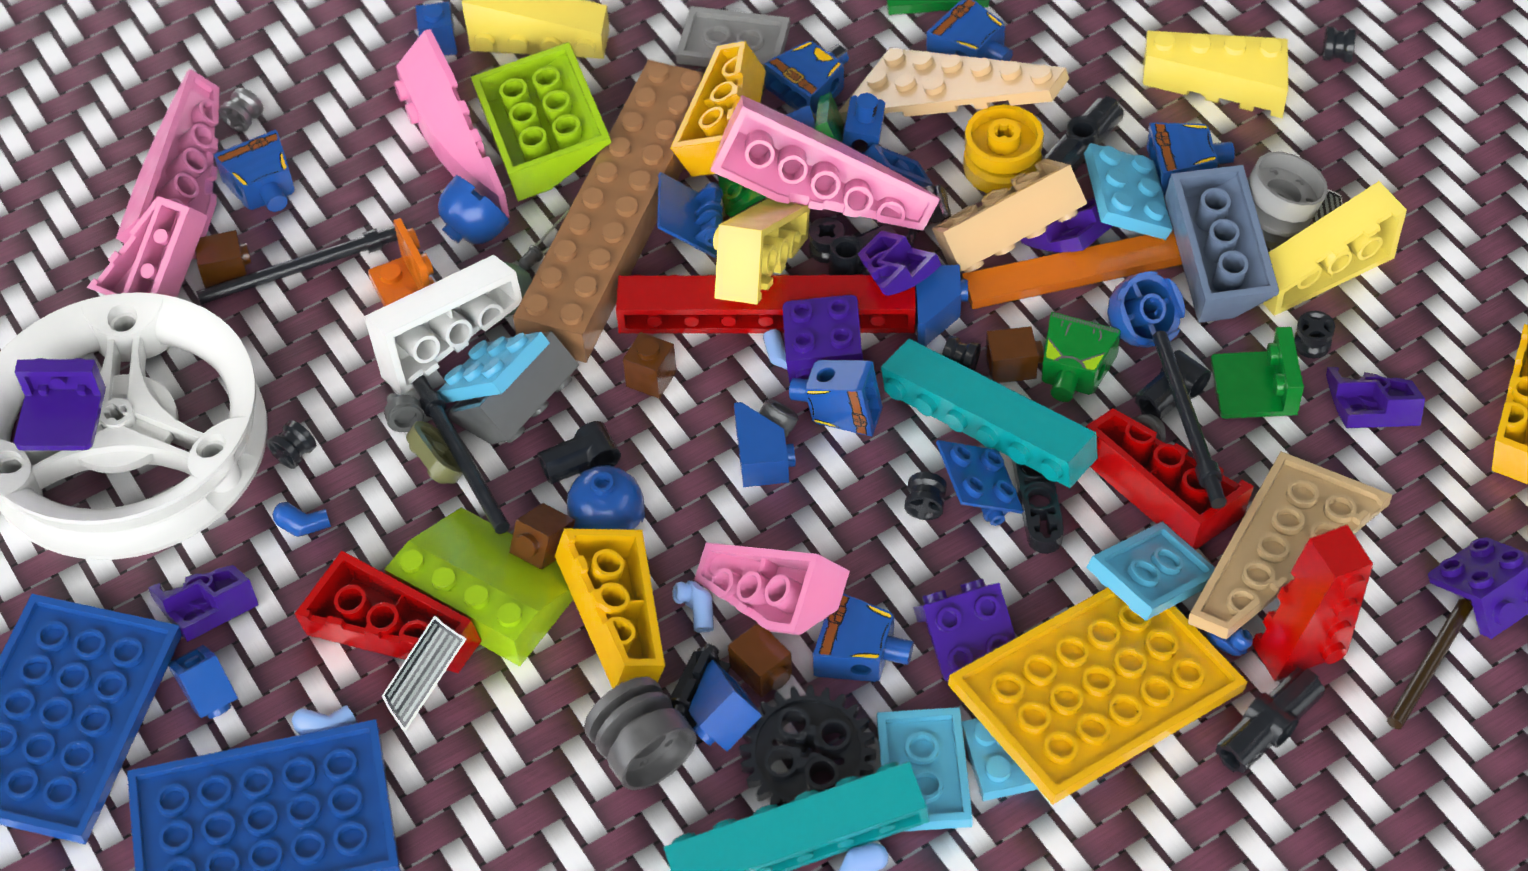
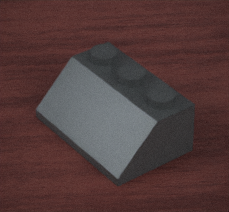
(503, 415)

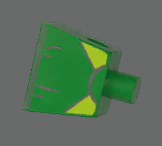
(1077, 355)

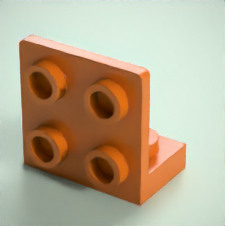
(405, 274)

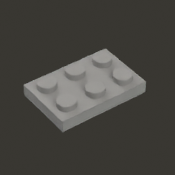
(714, 27)

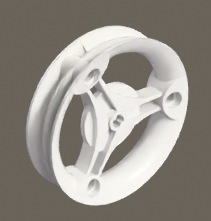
(133, 427)

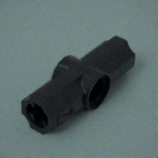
(1086, 129)
(1270, 720)

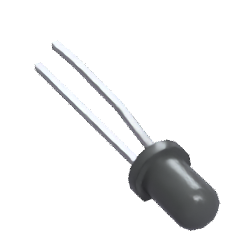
(534, 254)

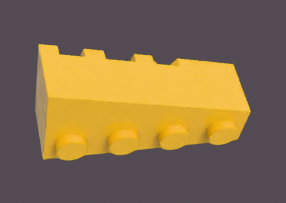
(729, 75)
(1512, 436)
(614, 598)

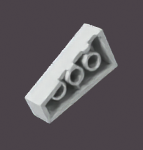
(440, 318)

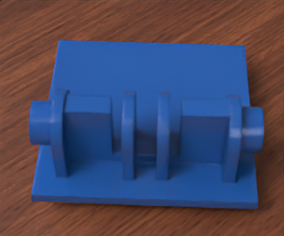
(689, 213)
(980, 480)

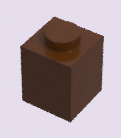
(221, 258)
(1013, 354)
(649, 365)
(539, 534)
(760, 660)

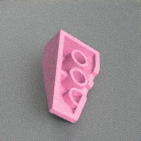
(772, 586)

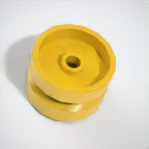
(1000, 146)

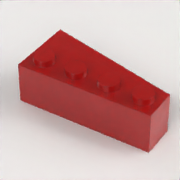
(1163, 479)
(1316, 606)
(376, 612)

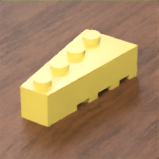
(536, 26)
(1219, 67)
(757, 246)
(1337, 247)

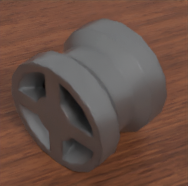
(241, 109)

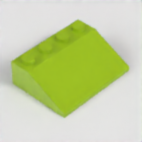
(541, 118)
(474, 574)

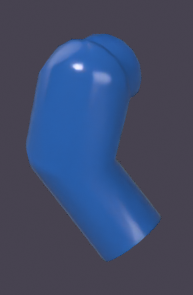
(297, 522)
(1235, 644)

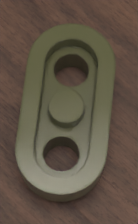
(432, 450)

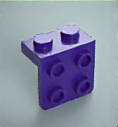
(820, 331)
(59, 403)
(1490, 577)
(965, 624)

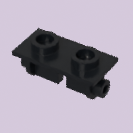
(689, 681)

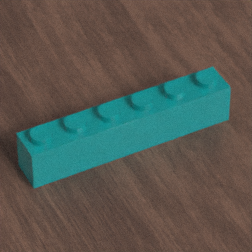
(990, 413)
(809, 827)

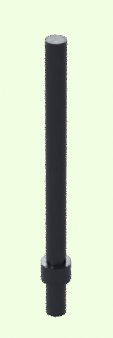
(371, 241)
(434, 407)
(1207, 470)

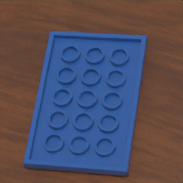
(71, 709)
(269, 807)

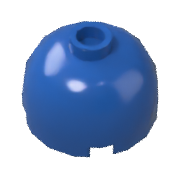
(469, 213)
(1144, 306)
(605, 500)

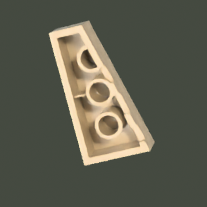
(1010, 215)

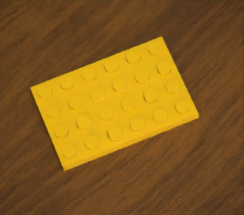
(1094, 690)

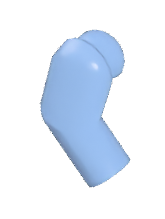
(775, 348)
(699, 601)
(309, 721)
(865, 858)

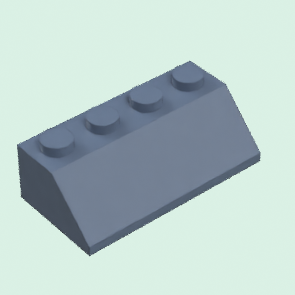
(1220, 242)

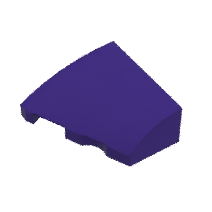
(1071, 234)
(895, 263)
(1375, 400)
(206, 600)

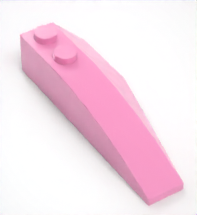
(445, 119)
(180, 156)
(814, 170)

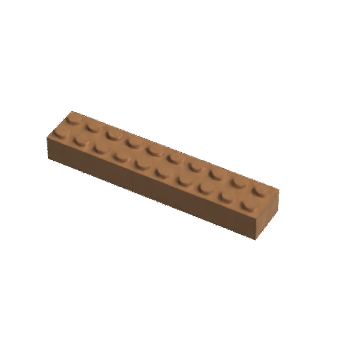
(610, 214)

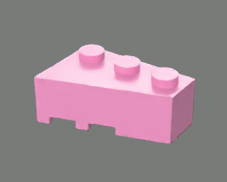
(156, 252)

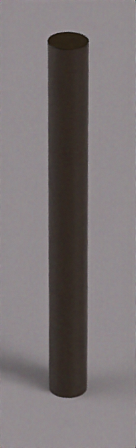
(1429, 664)

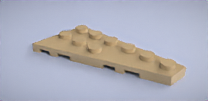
(940, 82)
(1289, 508)

